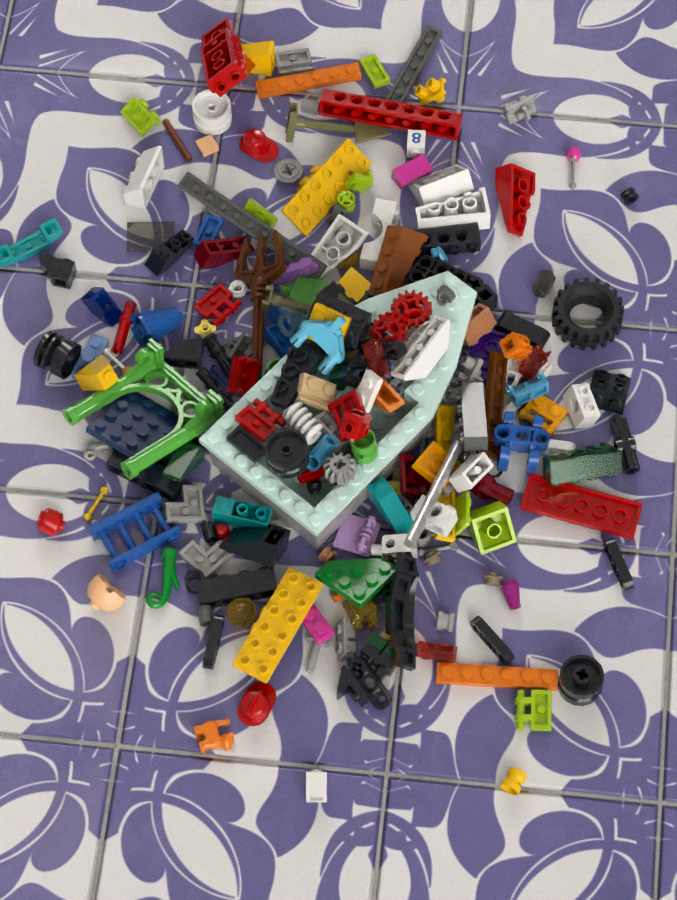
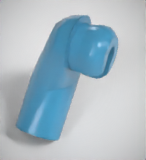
(438, 252)

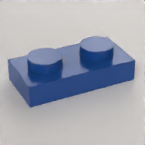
(209, 229)

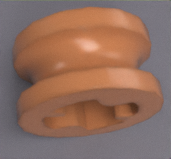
(327, 555)

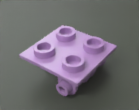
(357, 535)

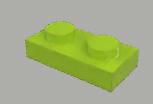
(374, 71)
(260, 212)

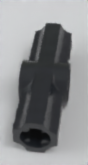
(626, 444)

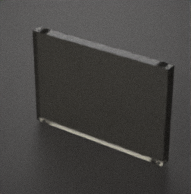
(148, 235)

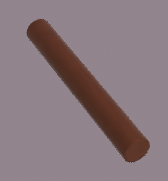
(177, 140)

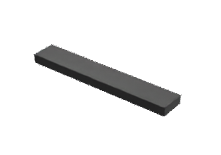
(415, 65)

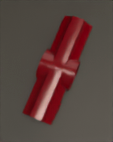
(489, 488)

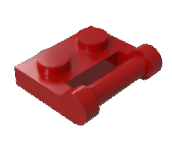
(346, 402)

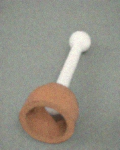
(124, 368)

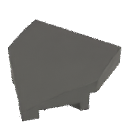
(239, 346)

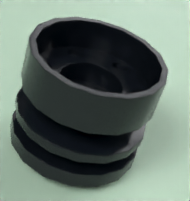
(57, 354)

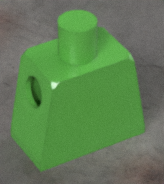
(304, 290)

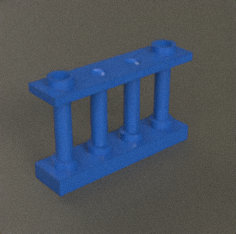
(134, 514)

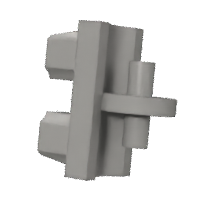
(520, 110)
(471, 370)

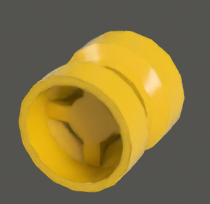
(514, 780)

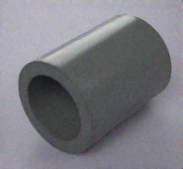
(205, 615)

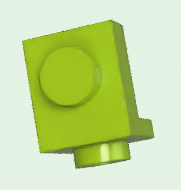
(360, 182)

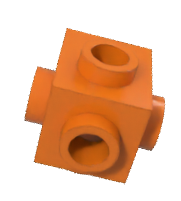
(515, 346)

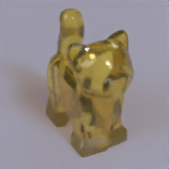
(366, 613)

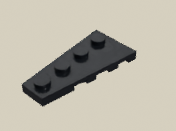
(299, 360)

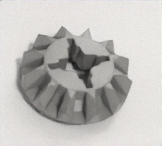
(293, 166)

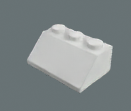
(144, 178)
(442, 185)

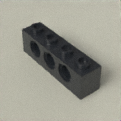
(452, 235)

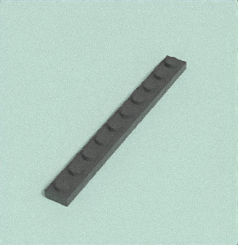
(244, 220)

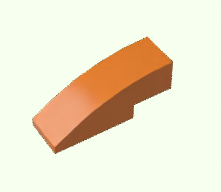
(387, 398)

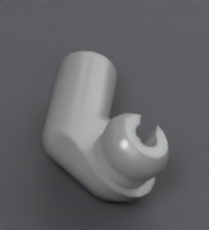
(93, 450)

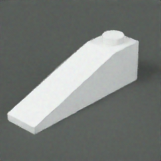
(339, 242)

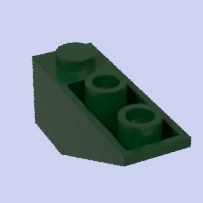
(185, 460)

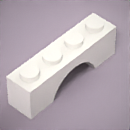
(383, 214)

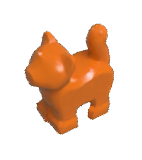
(213, 740)

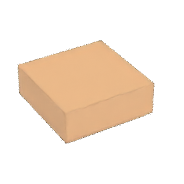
(207, 145)

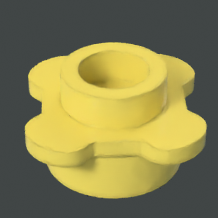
(204, 324)

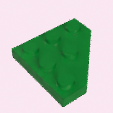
(357, 578)

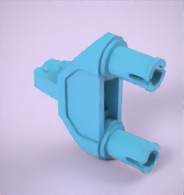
(327, 336)

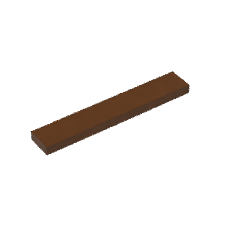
(495, 399)

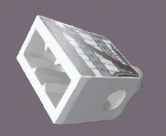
(392, 546)

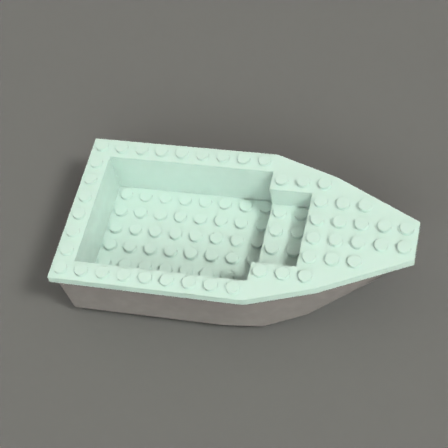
(396, 432)

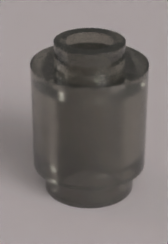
(543, 283)

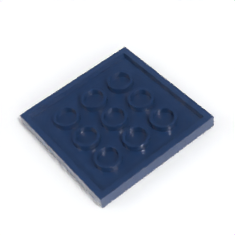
(133, 424)

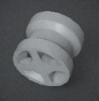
(445, 621)

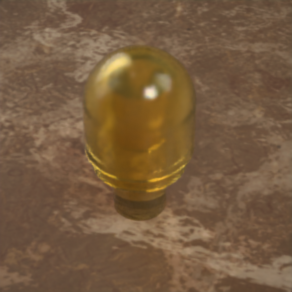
(350, 261)

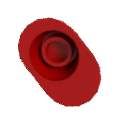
(258, 146)
(256, 703)

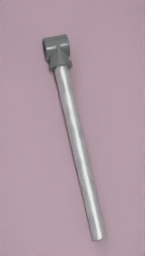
(436, 488)

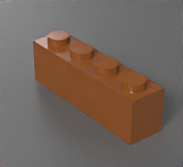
(396, 258)

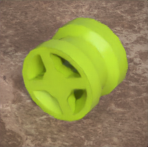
(346, 197)

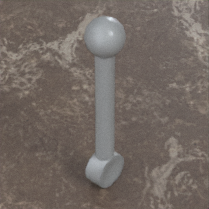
(453, 546)

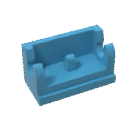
(528, 390)

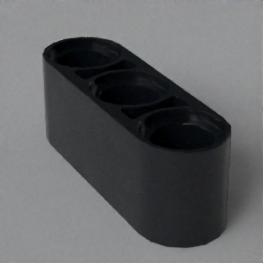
(510, 323)

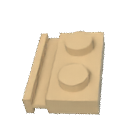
(315, 391)

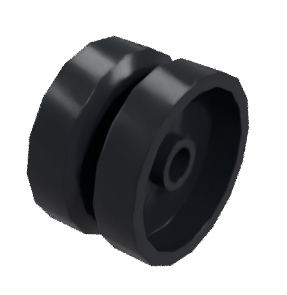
(286, 452)
(580, 680)

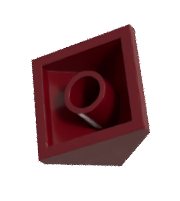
(411, 482)

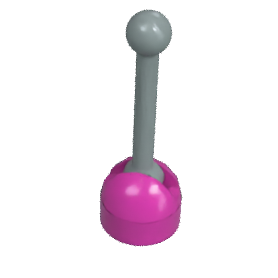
(573, 155)

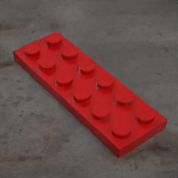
(582, 507)

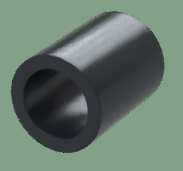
(209, 532)

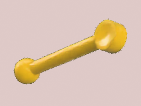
(104, 491)

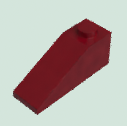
(219, 252)

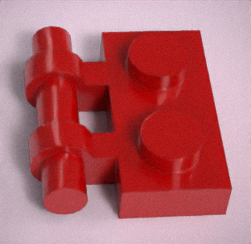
(213, 301)
(256, 423)

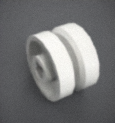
(211, 113)

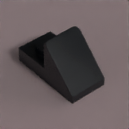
(347, 684)

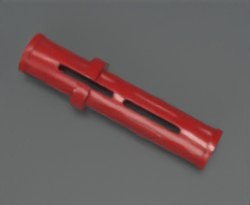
(123, 328)

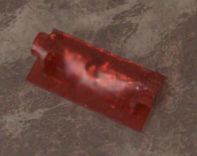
(373, 352)
(528, 367)

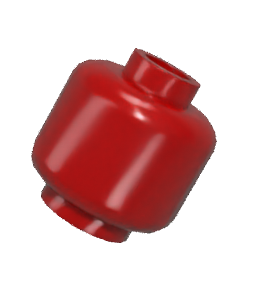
(50, 522)

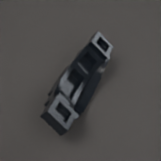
(400, 612)

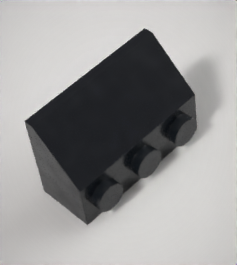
(359, 323)

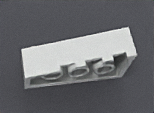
(455, 211)

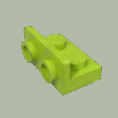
(139, 115)

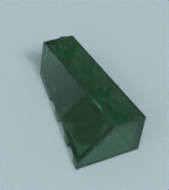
(582, 464)

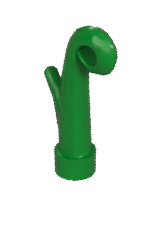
(169, 577)

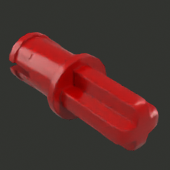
(308, 475)

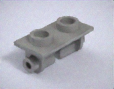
(343, 632)

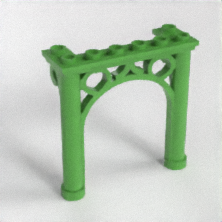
(152, 366)

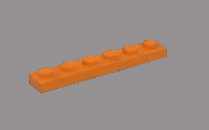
(308, 80)
(496, 676)

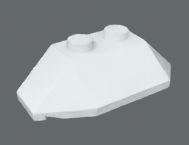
(423, 349)

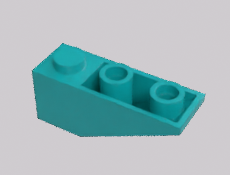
(240, 513)

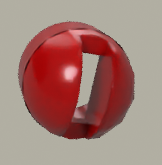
(222, 530)

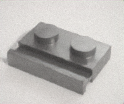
(293, 61)

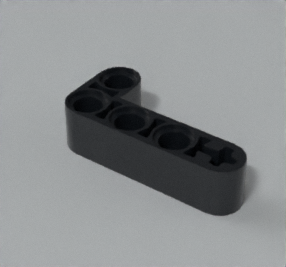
(436, 267)

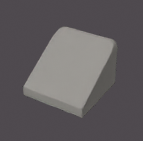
(310, 104)

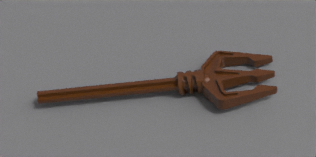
(258, 279)

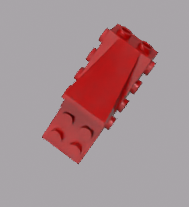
(224, 58)

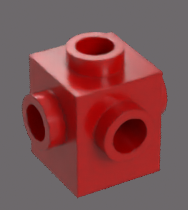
(355, 424)

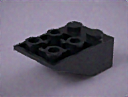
(258, 543)

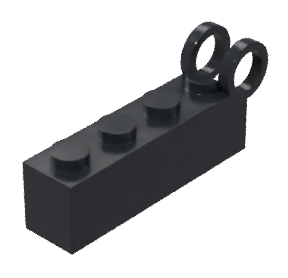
(148, 478)
(225, 588)

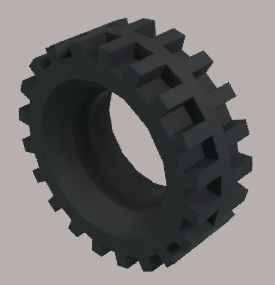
(588, 293)

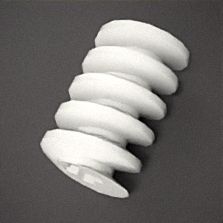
(299, 420)

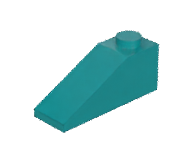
(389, 506)

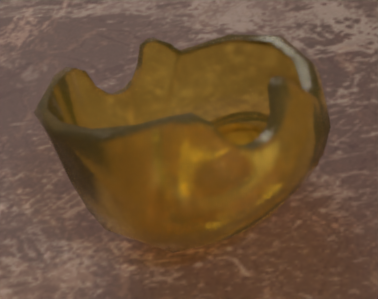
(241, 612)

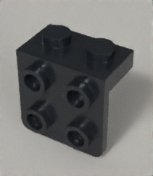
(610, 390)

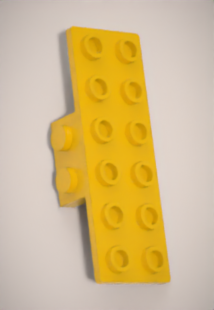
(323, 185)
(277, 625)

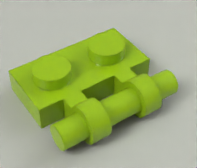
(540, 710)

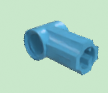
(321, 451)

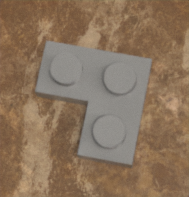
(189, 510)
(207, 561)

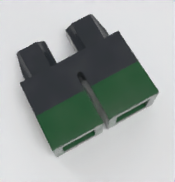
(349, 371)
(379, 655)

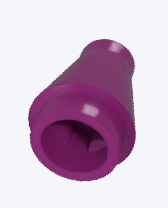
(511, 593)

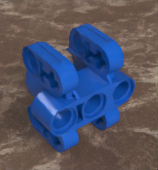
(511, 442)

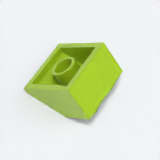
(491, 527)

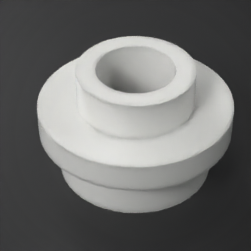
(237, 284)

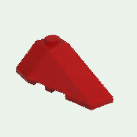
(514, 190)

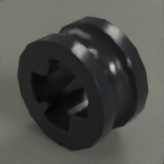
(629, 196)

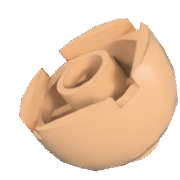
(104, 595)

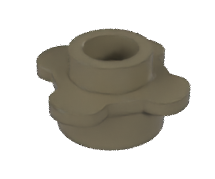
(432, 558)
(493, 579)

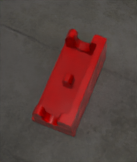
(243, 375)

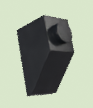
(186, 354)

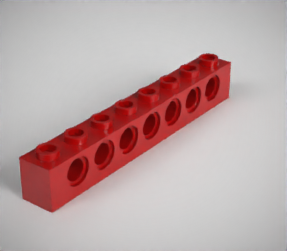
(390, 114)

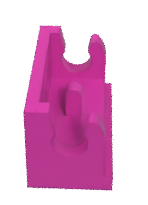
(411, 171)

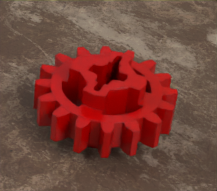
(410, 308)
(392, 324)

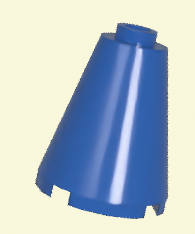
(155, 324)

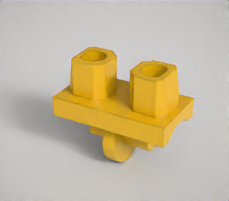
(432, 92)

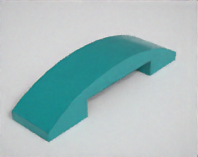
(32, 244)

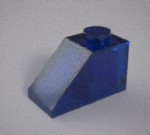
(102, 305)

